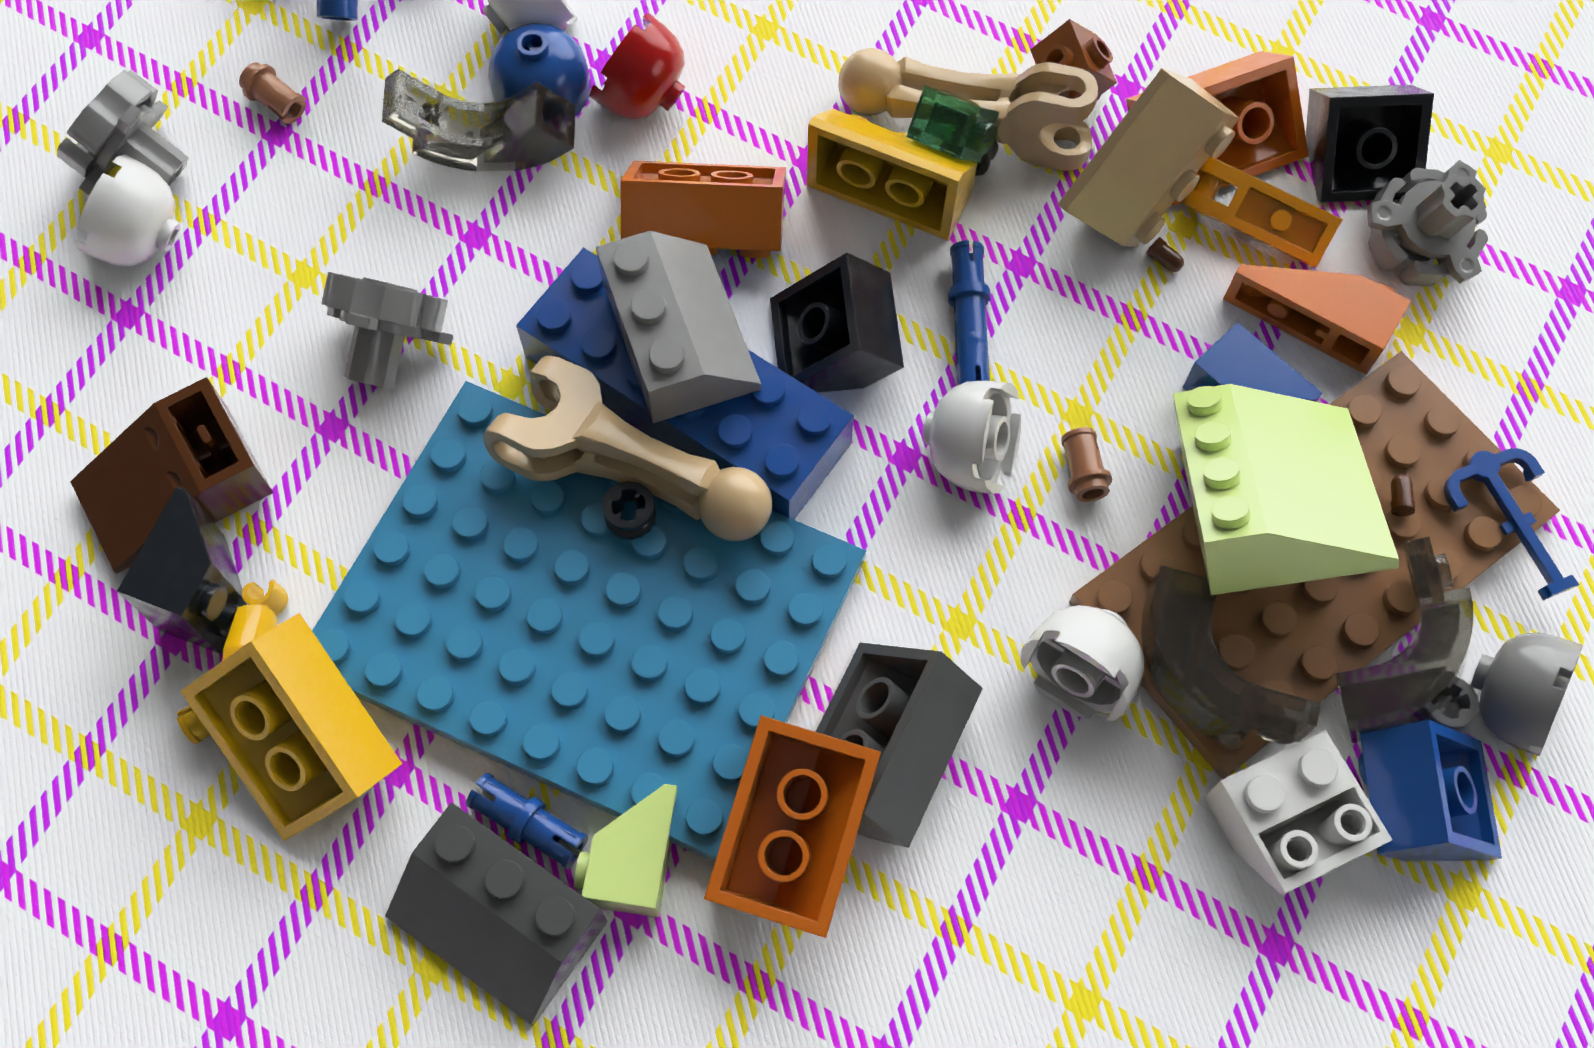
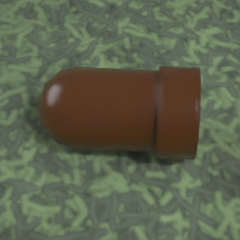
(1165, 255)
(1402, 496)

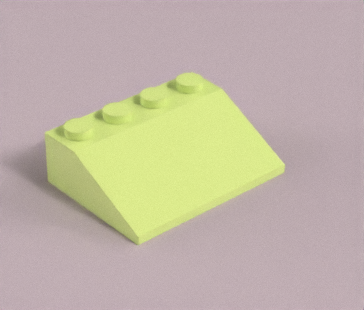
(1278, 489)

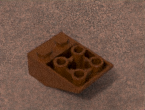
(176, 442)

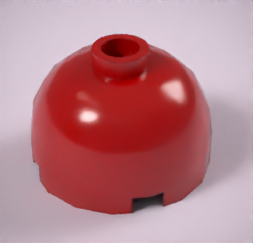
(642, 72)

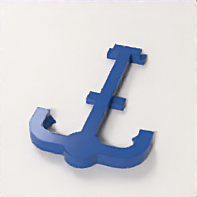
(1484, 468)

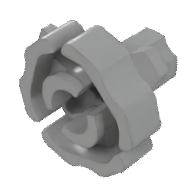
(121, 124)
(1434, 222)
(382, 319)

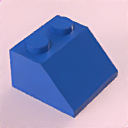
(1430, 793)

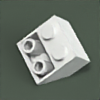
(1297, 814)

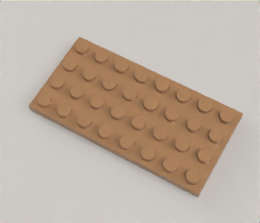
(1310, 630)

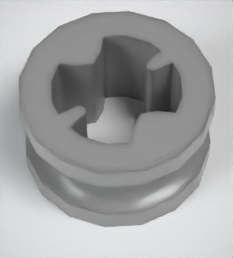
(1468, 705)

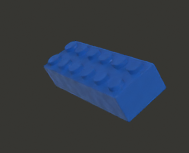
(777, 432)

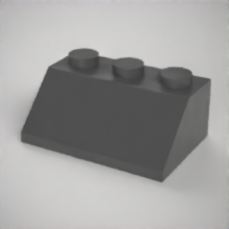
(914, 713)
(493, 913)

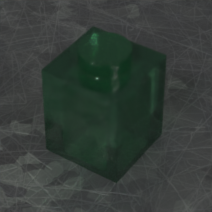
(953, 124)

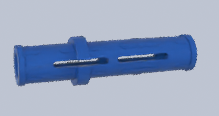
(969, 299)

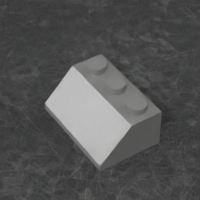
(675, 323)

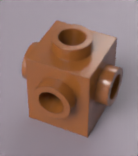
(1077, 48)

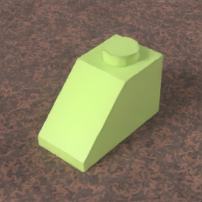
(630, 857)

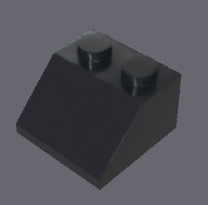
(1365, 138)
(838, 326)
(185, 576)

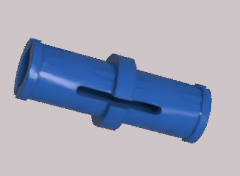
(527, 820)

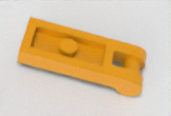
(1264, 213)

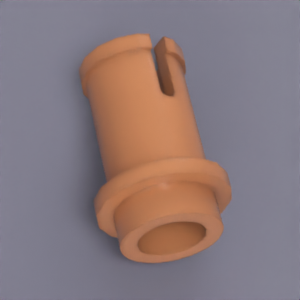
(262, 85)
(1088, 477)

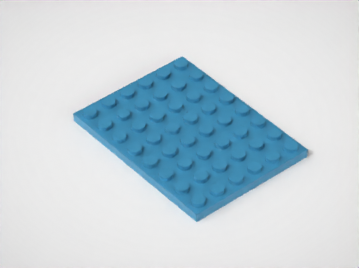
(577, 652)

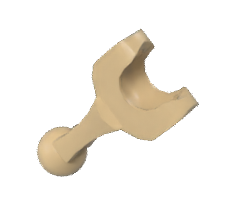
(1026, 102)
(594, 441)

